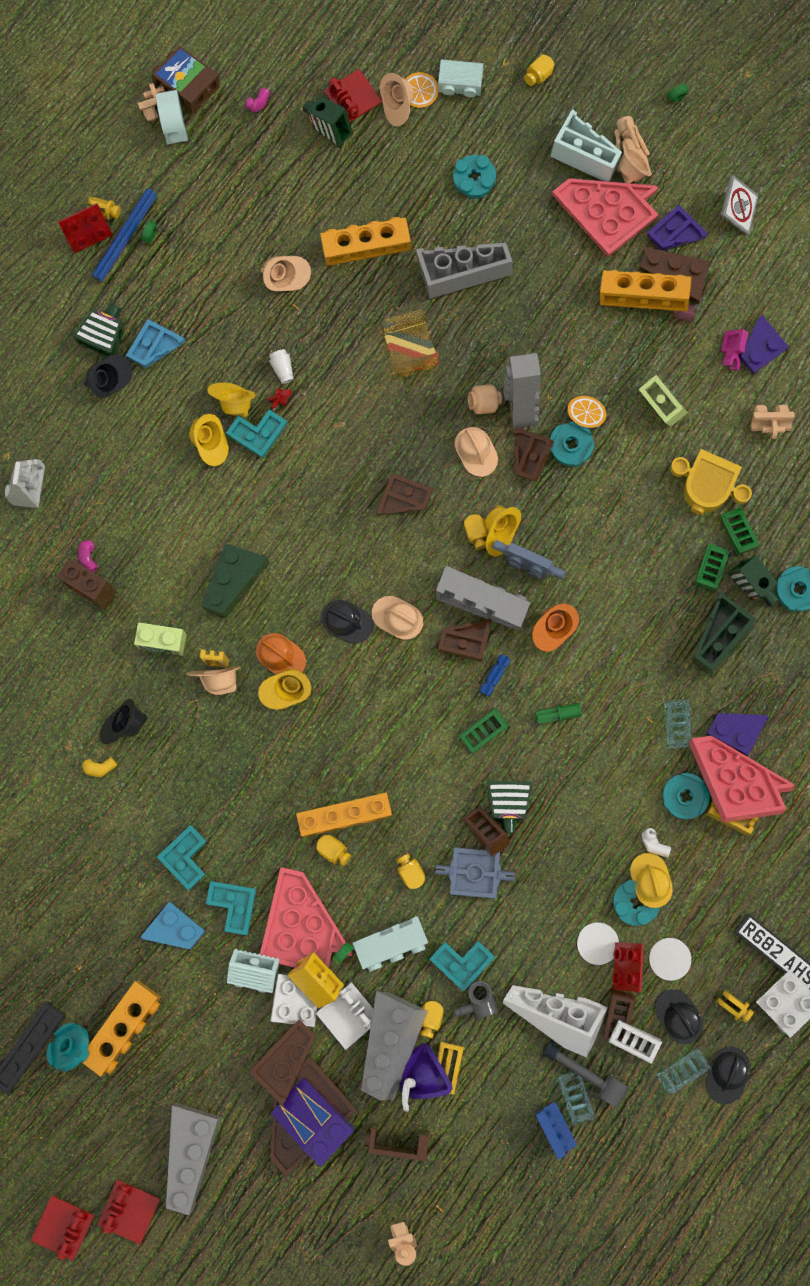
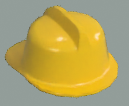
(232, 398)
(209, 439)
(501, 526)
(284, 689)
(651, 880)

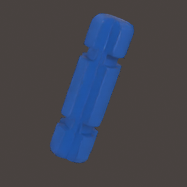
(494, 675)

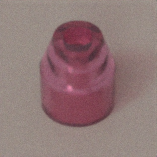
(686, 316)

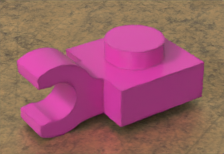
(733, 344)

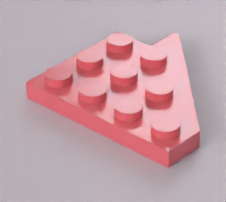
(607, 210)
(738, 783)
(299, 923)

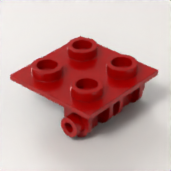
(353, 94)
(85, 228)
(628, 967)
(128, 1212)
(62, 1228)

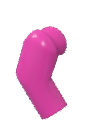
(259, 103)
(84, 550)

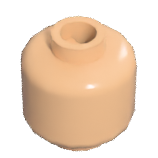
(484, 399)

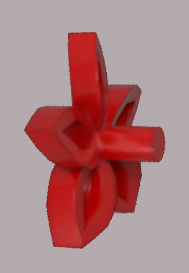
(280, 397)

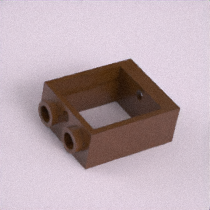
(87, 584)

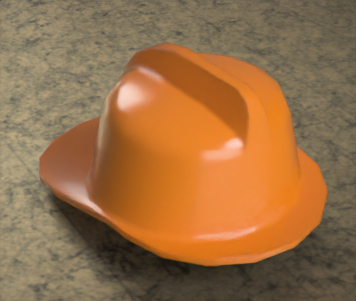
(555, 627)
(279, 653)

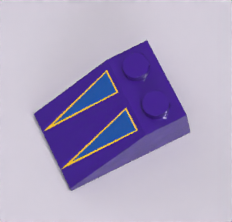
(313, 1122)

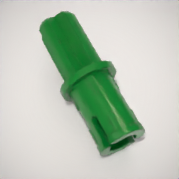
(558, 713)

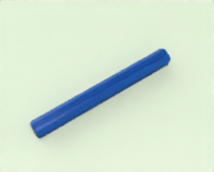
(124, 235)

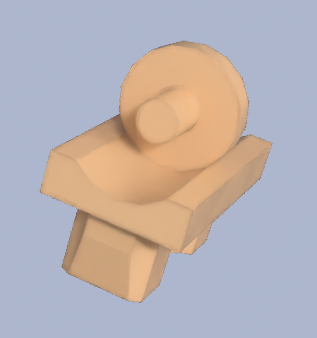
(148, 106)
(772, 422)
(403, 1244)

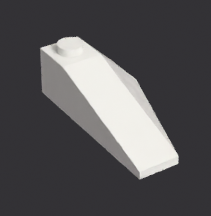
(26, 483)
(565, 1020)

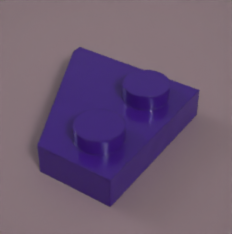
(676, 230)
(762, 346)
(737, 730)

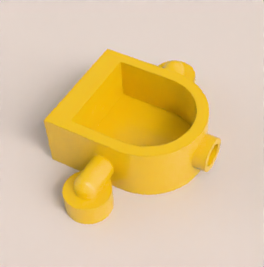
(710, 482)

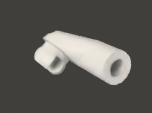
(652, 845)

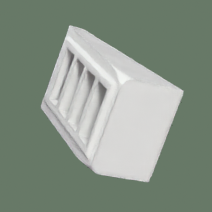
(654, 1047)

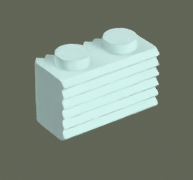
(460, 78)
(253, 971)

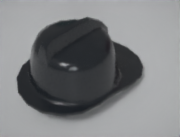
(108, 375)
(347, 621)
(122, 722)
(679, 1016)
(728, 1075)

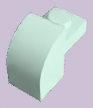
(171, 117)

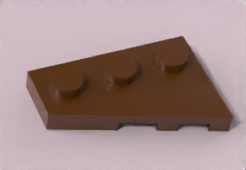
(675, 264)
(284, 1061)

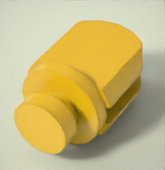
(539, 70)
(108, 208)
(476, 531)
(333, 850)
(410, 872)
(743, 1012)
(432, 1020)

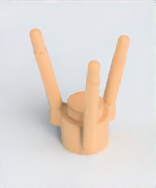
(629, 130)

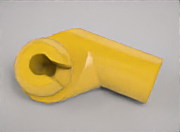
(97, 769)

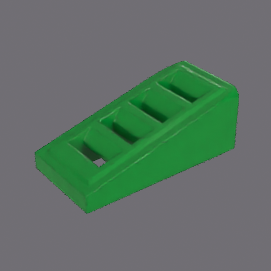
(750, 535)
(705, 583)
(496, 731)

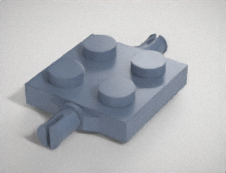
(522, 558)
(474, 873)

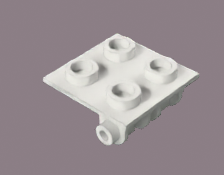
(291, 1003)
(787, 1003)
(347, 1016)

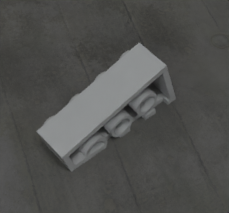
(462, 267)
(523, 389)
(482, 598)
(390, 1043)
(189, 1152)

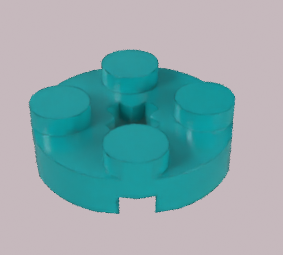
(478, 165)
(575, 456)
(784, 589)
(697, 790)
(624, 909)
(68, 1047)

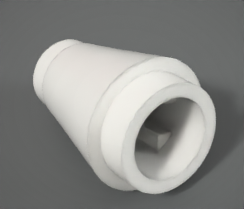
(281, 364)

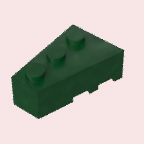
(232, 578)
(723, 635)

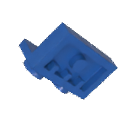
(555, 1129)

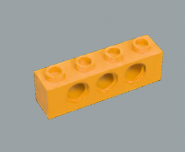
(360, 250)
(637, 297)
(344, 815)
(148, 1001)

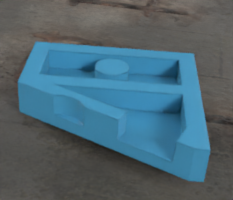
(153, 344)
(174, 928)

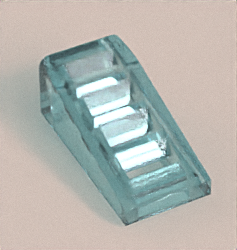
(686, 723)
(668, 1083)
(575, 1120)

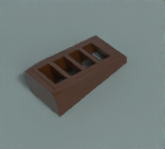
(495, 842)
(621, 996)

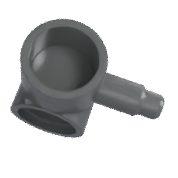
(480, 1007)

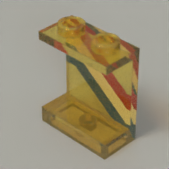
(409, 343)

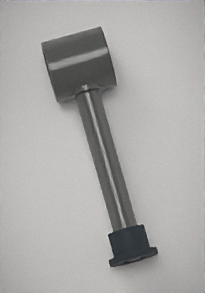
(610, 1089)

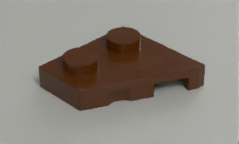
(530, 453)
(404, 496)
(465, 640)

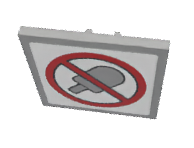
(739, 205)

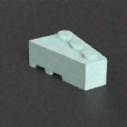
(585, 149)
(390, 944)

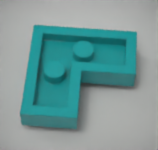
(258, 438)
(178, 857)
(238, 900)
(462, 970)

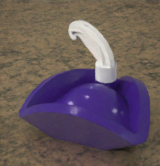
(423, 1076)

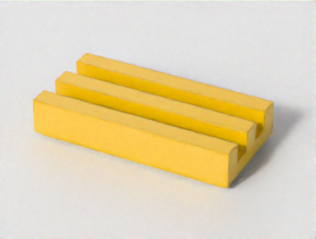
(218, 661)
(451, 1047)

